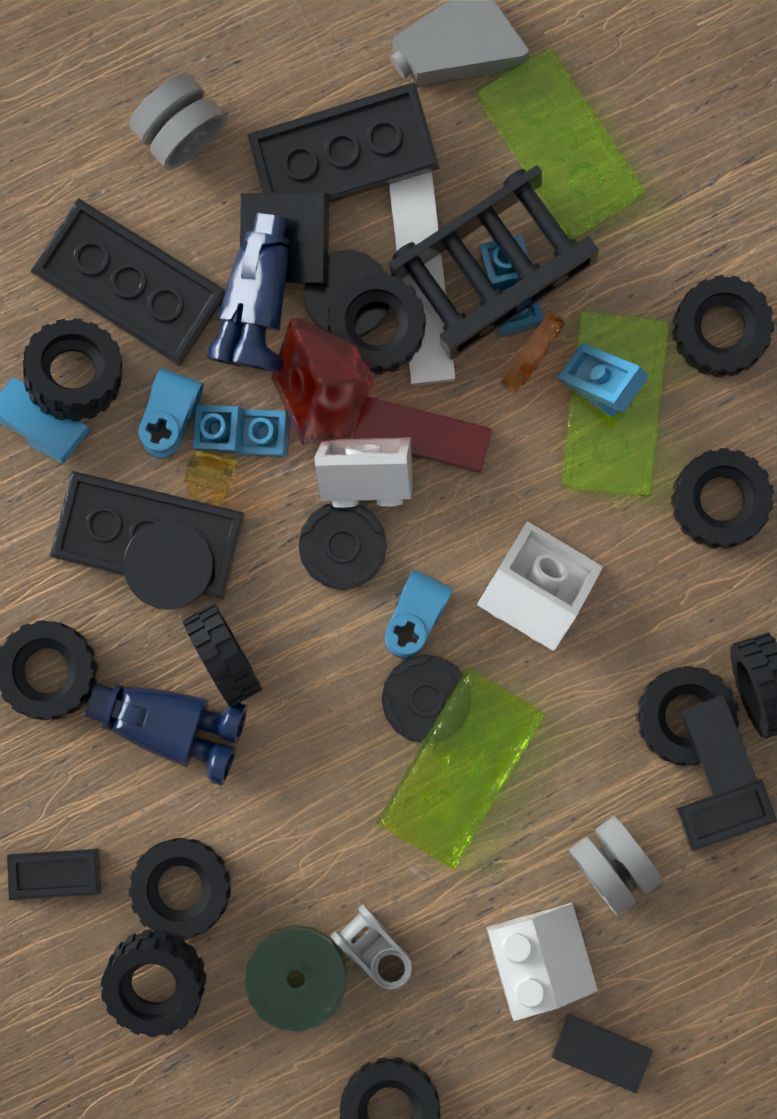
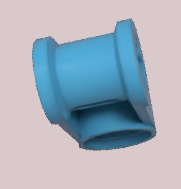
(169, 405)
(419, 608)

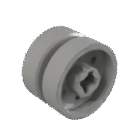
(177, 121)
(615, 865)

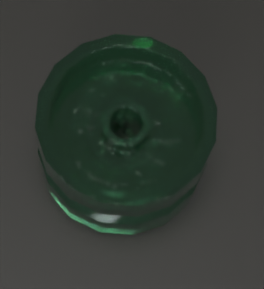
(275, 996)

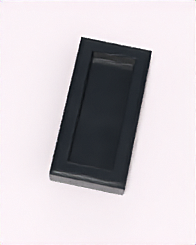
(718, 745)
(726, 815)
(54, 874)
(601, 1053)

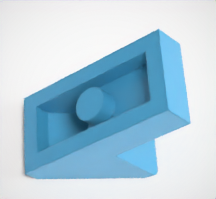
(602, 378)

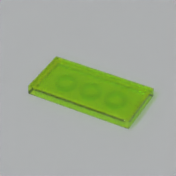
(556, 129)
(617, 450)
(460, 768)

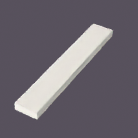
(414, 221)

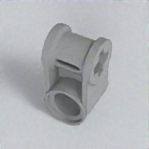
(372, 947)

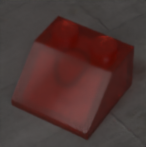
(321, 382)

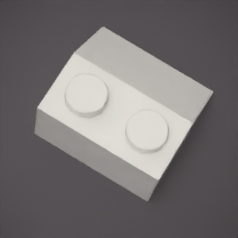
(365, 471)
(540, 586)
(541, 961)

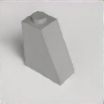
(458, 43)

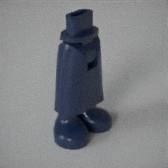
(254, 298)
(169, 723)

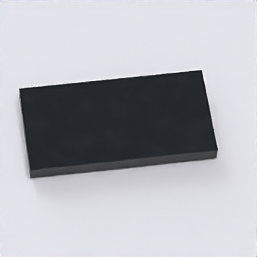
(347, 147)
(129, 282)
(106, 514)

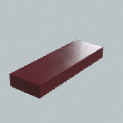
(431, 434)

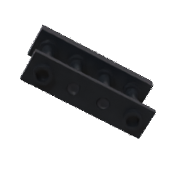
(533, 281)

